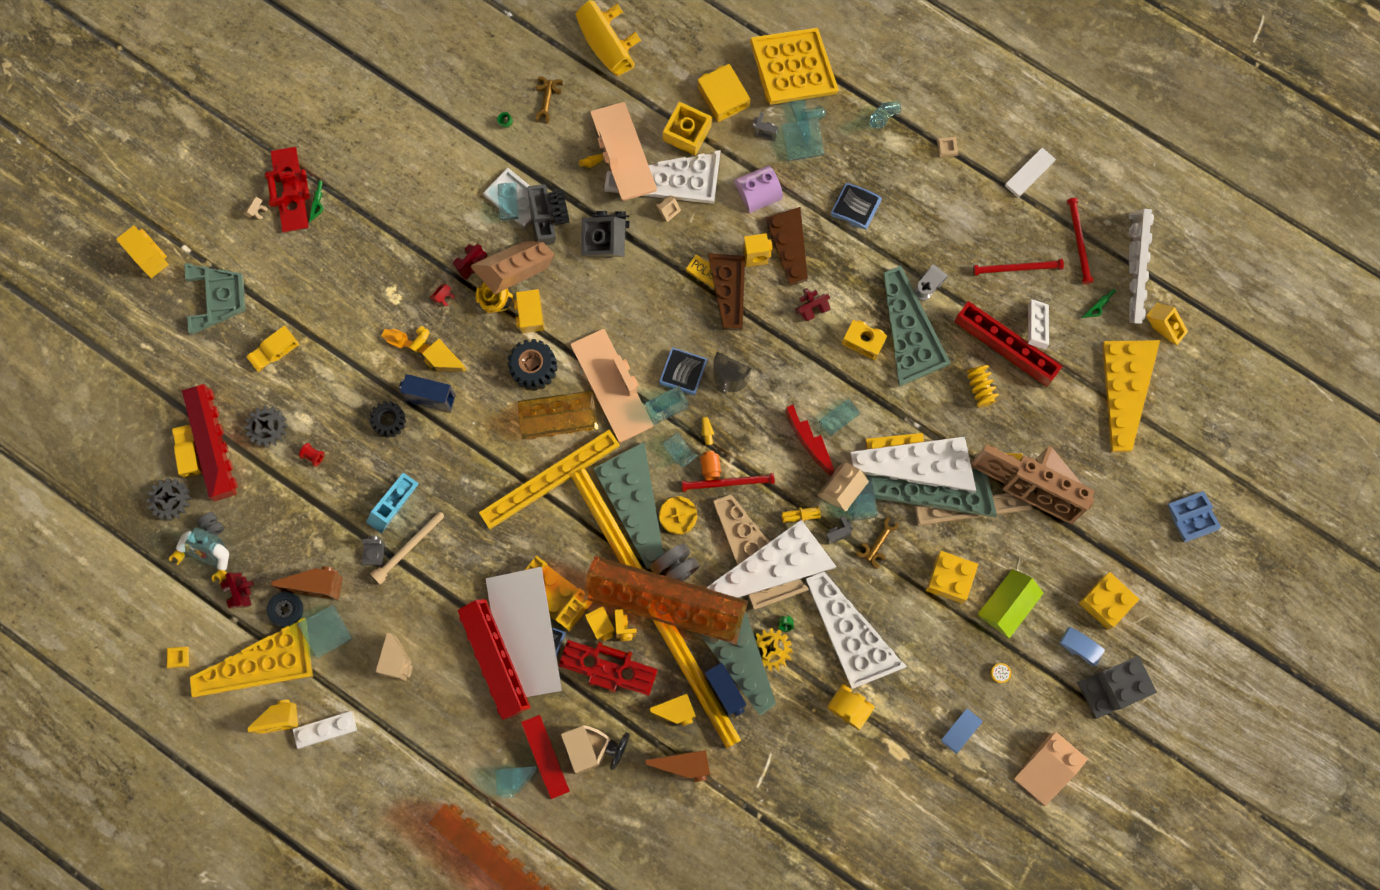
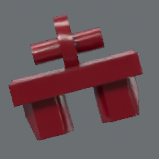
(473, 255)
(820, 301)
(239, 589)

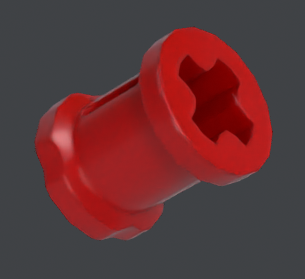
(311, 454)

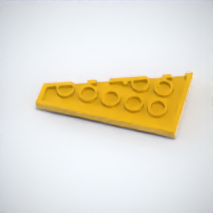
(1127, 379)
(269, 661)

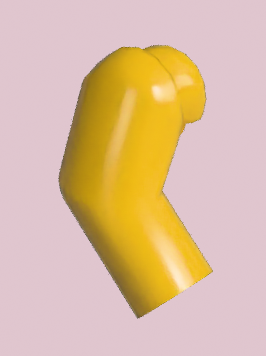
(421, 339)

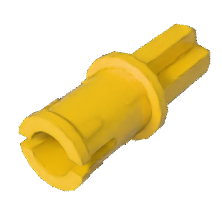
(801, 514)

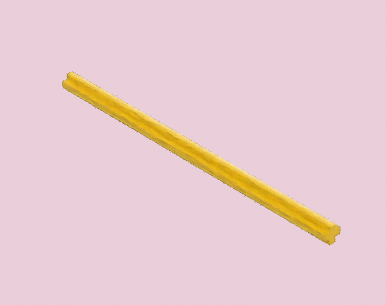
(669, 632)

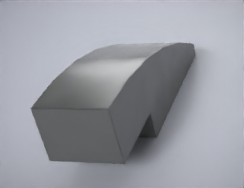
(541, 214)

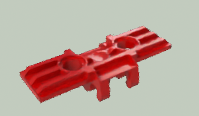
(294, 186)
(607, 673)

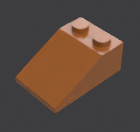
(315, 582)
(687, 765)

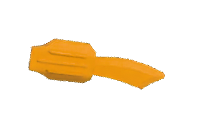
(400, 339)

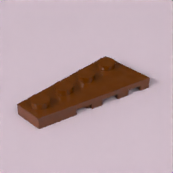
(788, 239)
(728, 282)

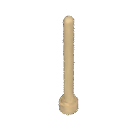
(380, 573)

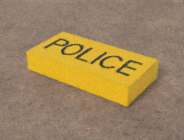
(701, 270)

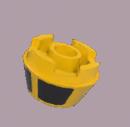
(494, 302)

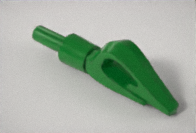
(316, 202)
(1098, 306)

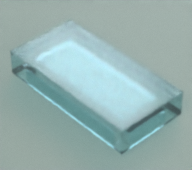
(508, 201)
(839, 417)

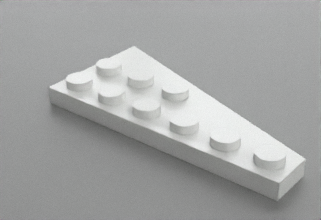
(682, 178)
(1138, 261)
(926, 463)
(781, 561)
(855, 641)

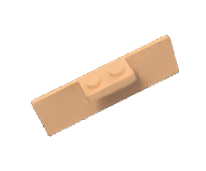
(623, 151)
(612, 385)

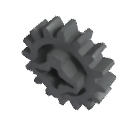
(260, 433)
(162, 494)

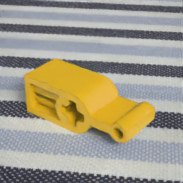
(273, 348)
(186, 452)

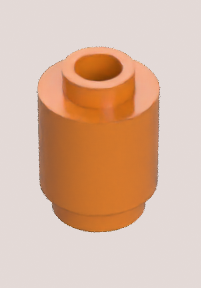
(710, 465)

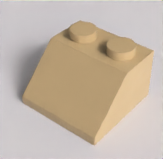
(843, 486)
(394, 659)

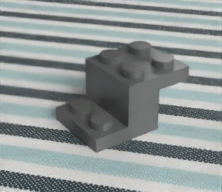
(1117, 687)

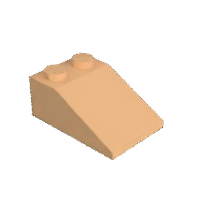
(1050, 768)

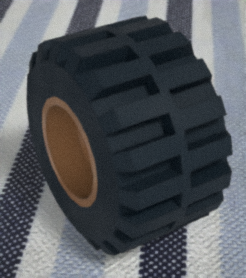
(532, 364)

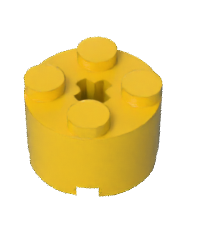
(850, 707)

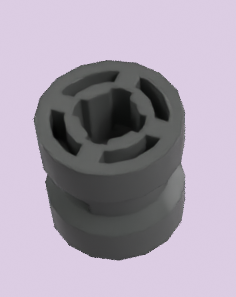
(210, 524)

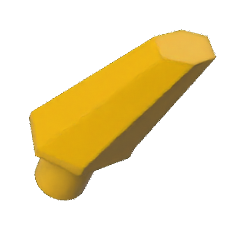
(591, 161)
(707, 431)

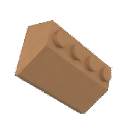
(513, 265)

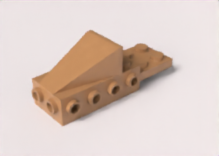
(1048, 476)

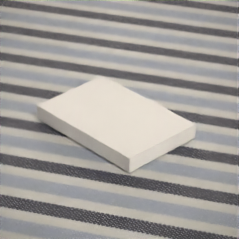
(509, 176)

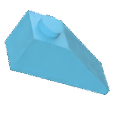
(391, 503)

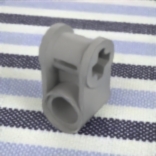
(931, 281)

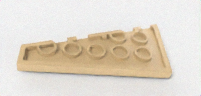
(746, 540)

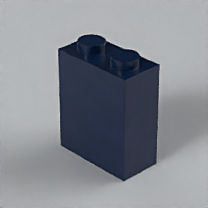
(427, 393)
(725, 691)

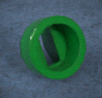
(501, 119)
(786, 623)

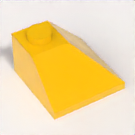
(276, 718)

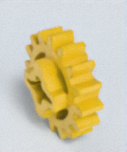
(778, 654)

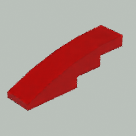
(813, 445)
(545, 756)

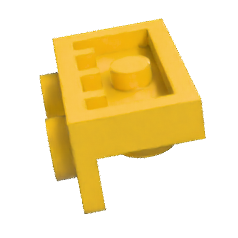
(621, 627)

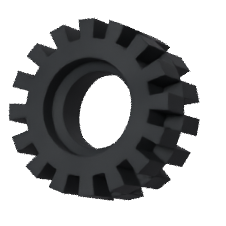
(558, 207)
(377, 413)

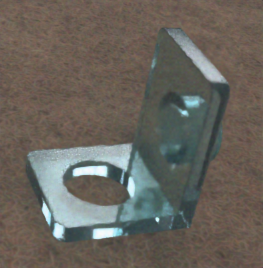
(679, 450)

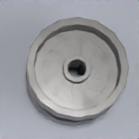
(674, 565)

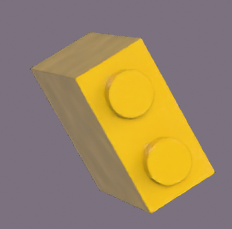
(723, 92)

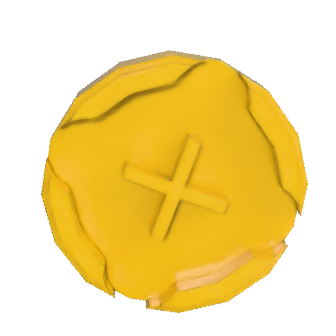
(678, 515)

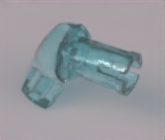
(883, 113)

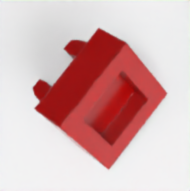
(440, 294)

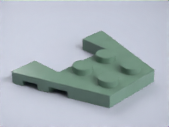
(223, 296)

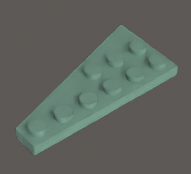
(913, 337)
(939, 497)

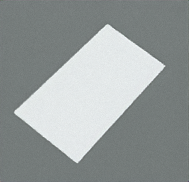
(524, 623)

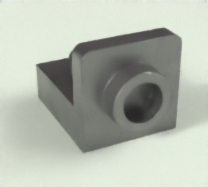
(764, 130)
(837, 534)
(373, 551)

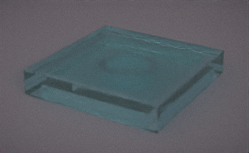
(803, 140)
(324, 631)

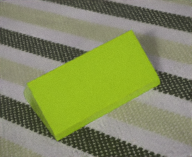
(1011, 602)

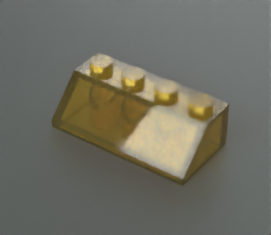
(557, 415)

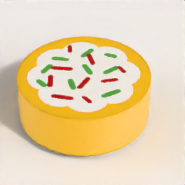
(1000, 673)

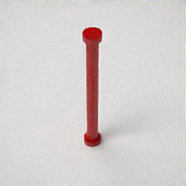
(1018, 267)
(1087, 279)
(728, 482)

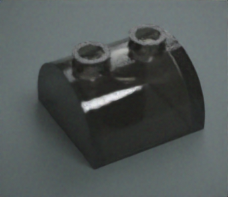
(730, 374)

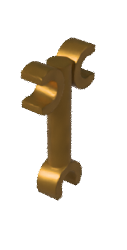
(548, 87)
(871, 553)

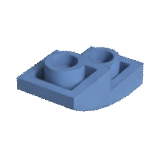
(1082, 645)
(961, 731)

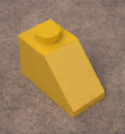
(1167, 322)
(442, 358)
(600, 624)
(675, 711)

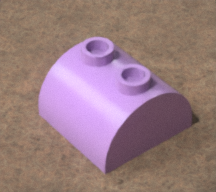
(759, 188)

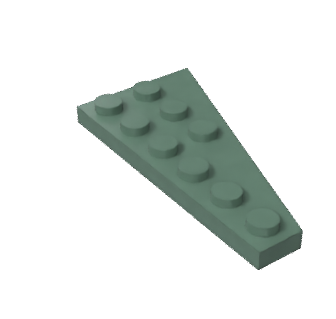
(631, 494)
(745, 667)

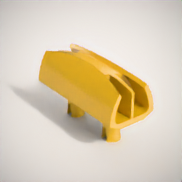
(604, 40)

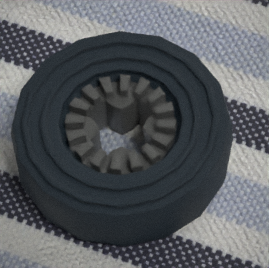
(282, 599)

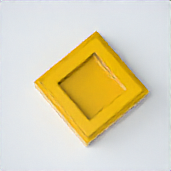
(177, 657)

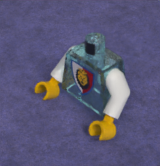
(205, 548)

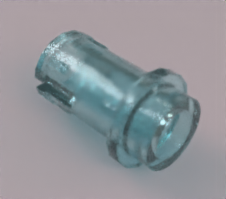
(813, 113)

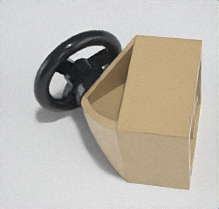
(588, 746)

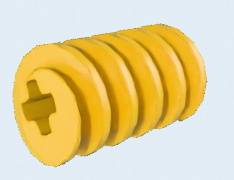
(981, 385)

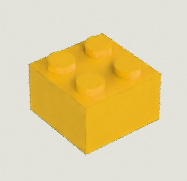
(687, 128)
(143, 251)
(952, 577)
(1108, 601)

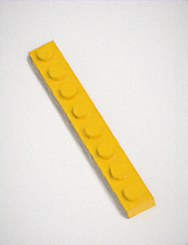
(549, 479)

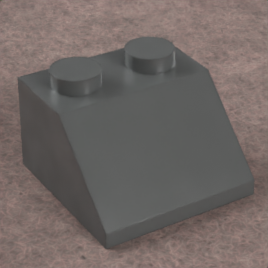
(603, 237)

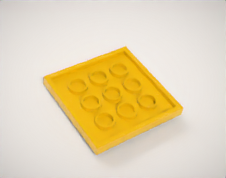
(794, 66)

